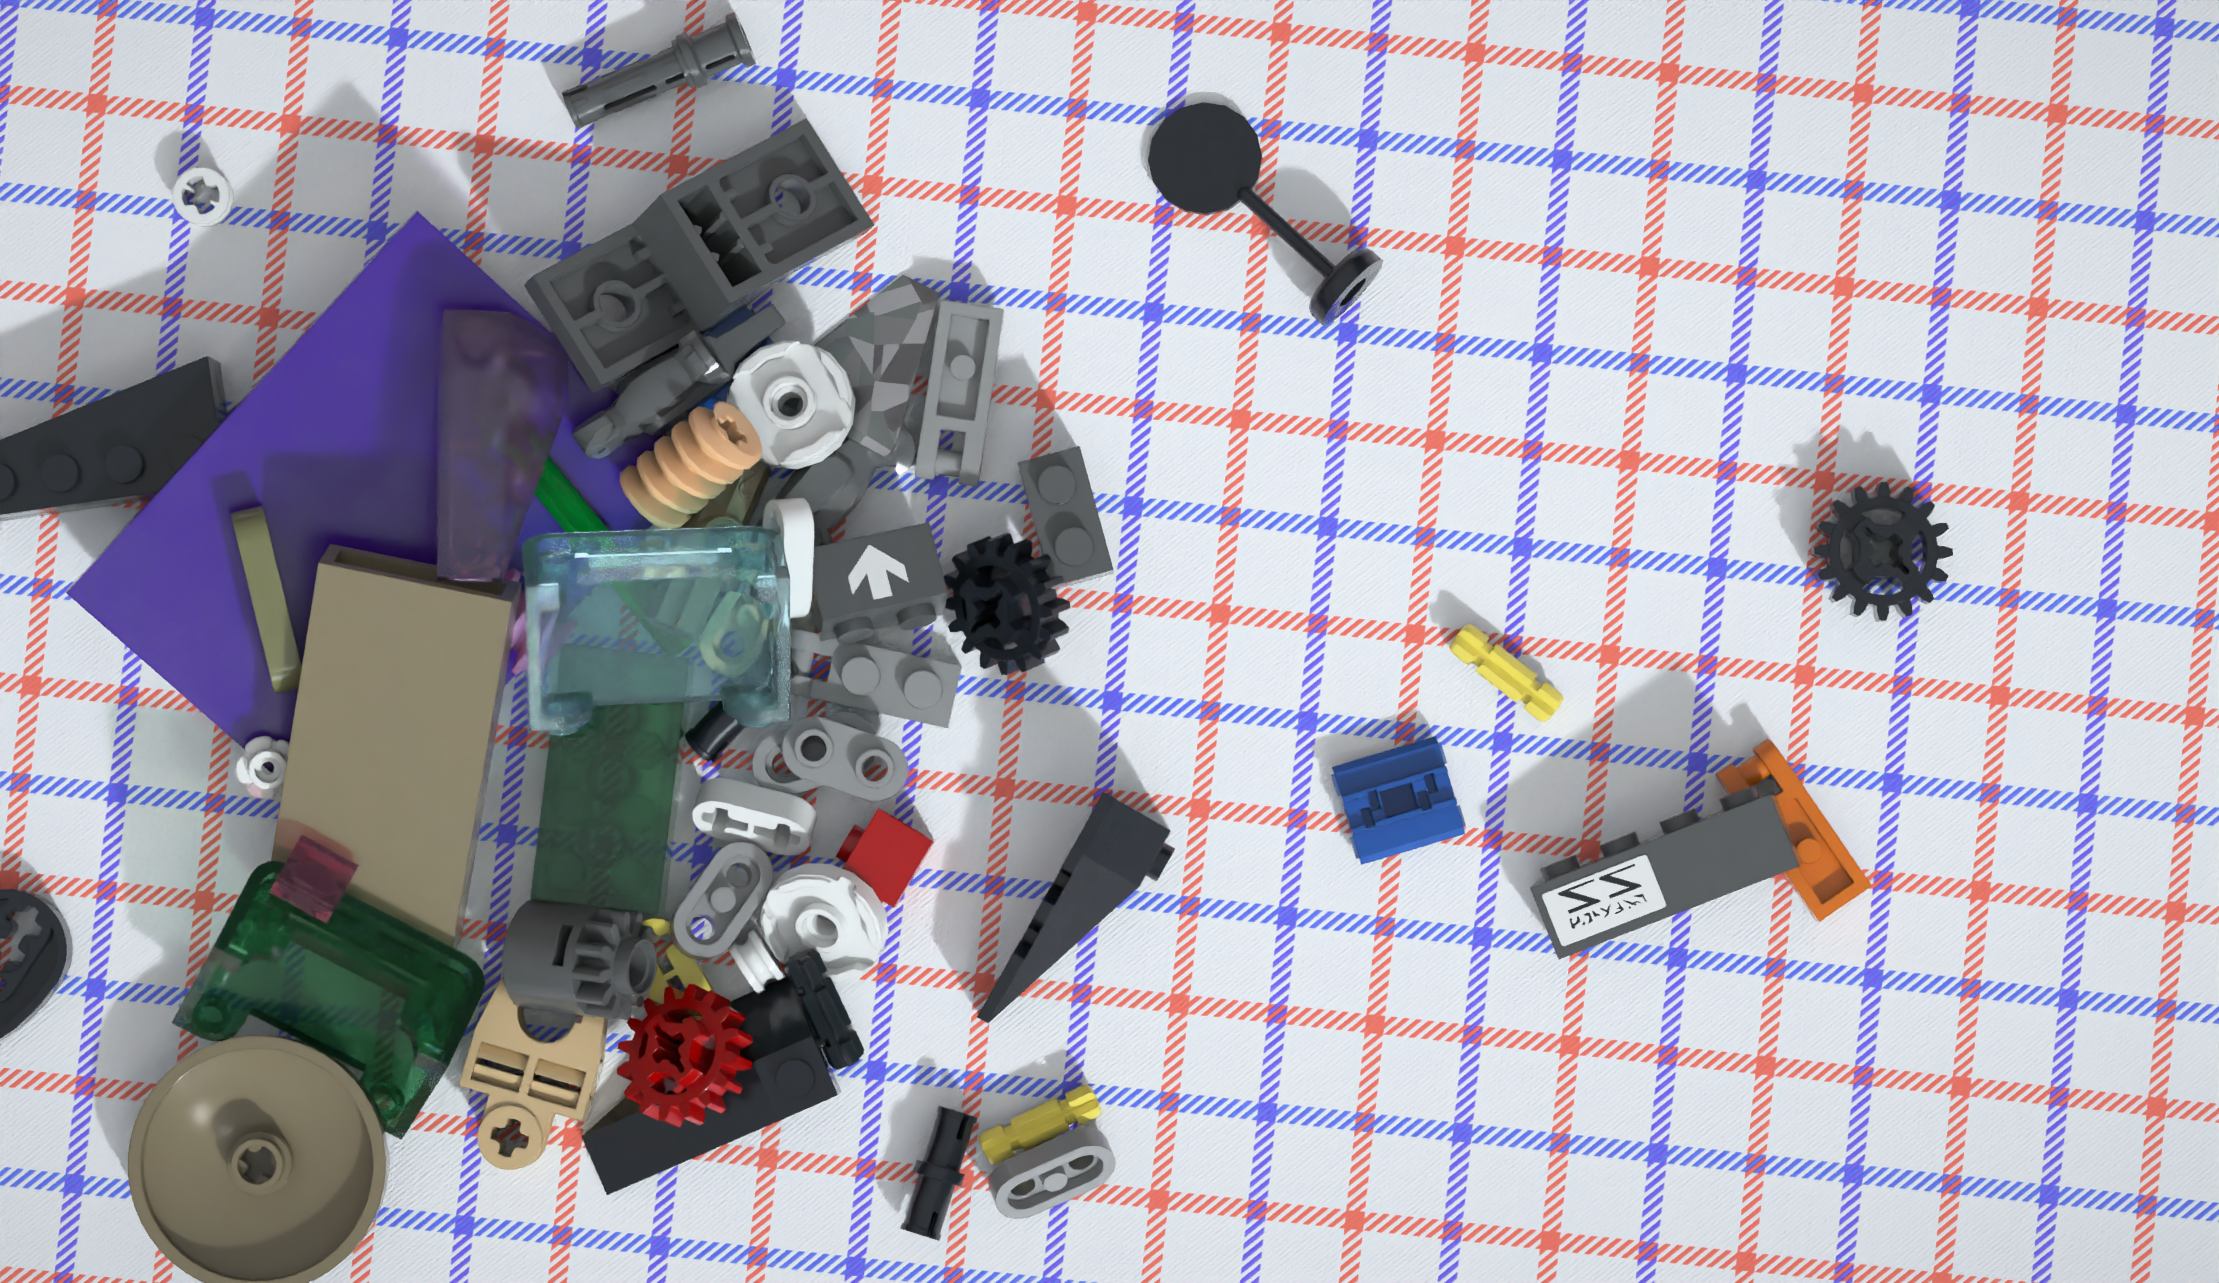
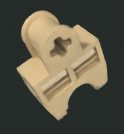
(505, 1039)

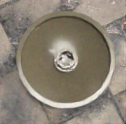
(258, 1162)

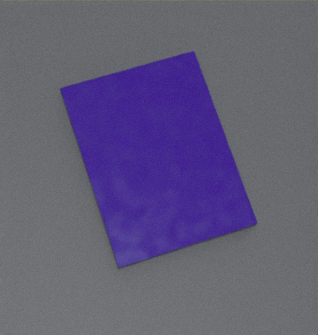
(335, 455)

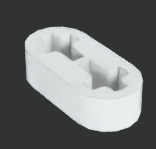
(795, 524)
(754, 815)

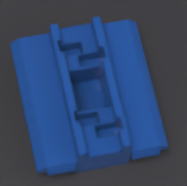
(1398, 800)

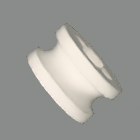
(213, 181)
(756, 961)

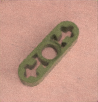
(267, 598)

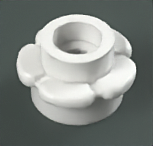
(249, 766)

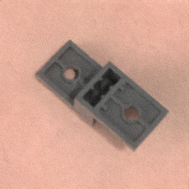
(699, 254)

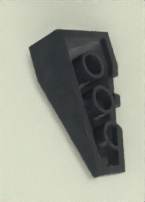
(1096, 877)
(784, 1079)

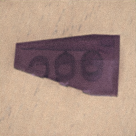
(497, 419)

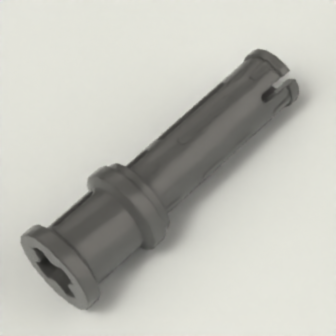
(686, 62)

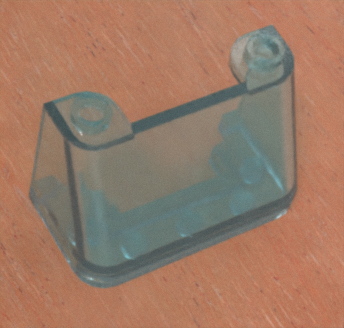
(656, 623)

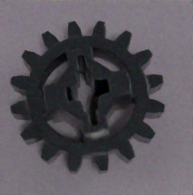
(1900, 532)
(1006, 603)

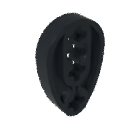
(44, 963)

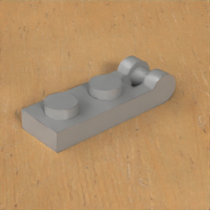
(959, 389)
(876, 679)

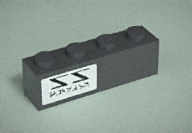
(1666, 873)

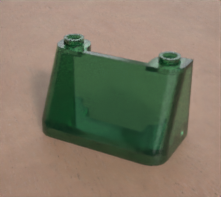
(347, 986)

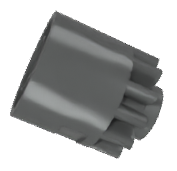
(578, 959)

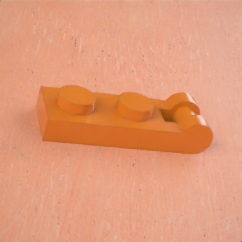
(1827, 871)

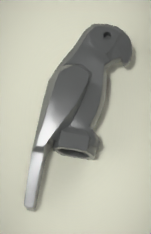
(673, 385)
(841, 481)

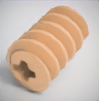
(691, 465)

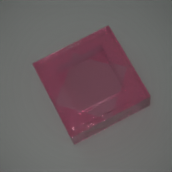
(314, 878)

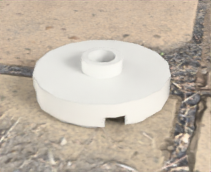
(800, 372)
(795, 923)

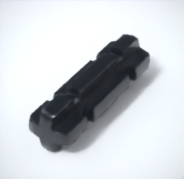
(824, 1008)

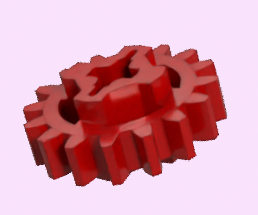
(684, 1055)

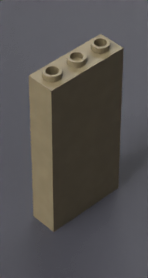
(398, 730)

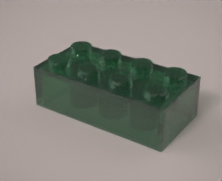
(612, 808)

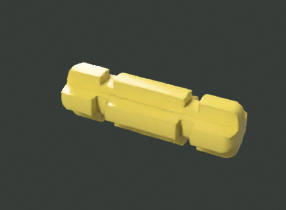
(1506, 673)
(1040, 1124)

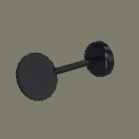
(1210, 161)

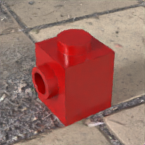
(885, 855)

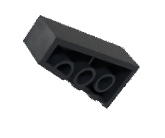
(112, 447)

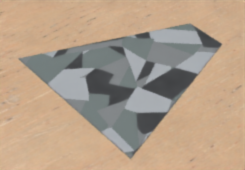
(881, 356)

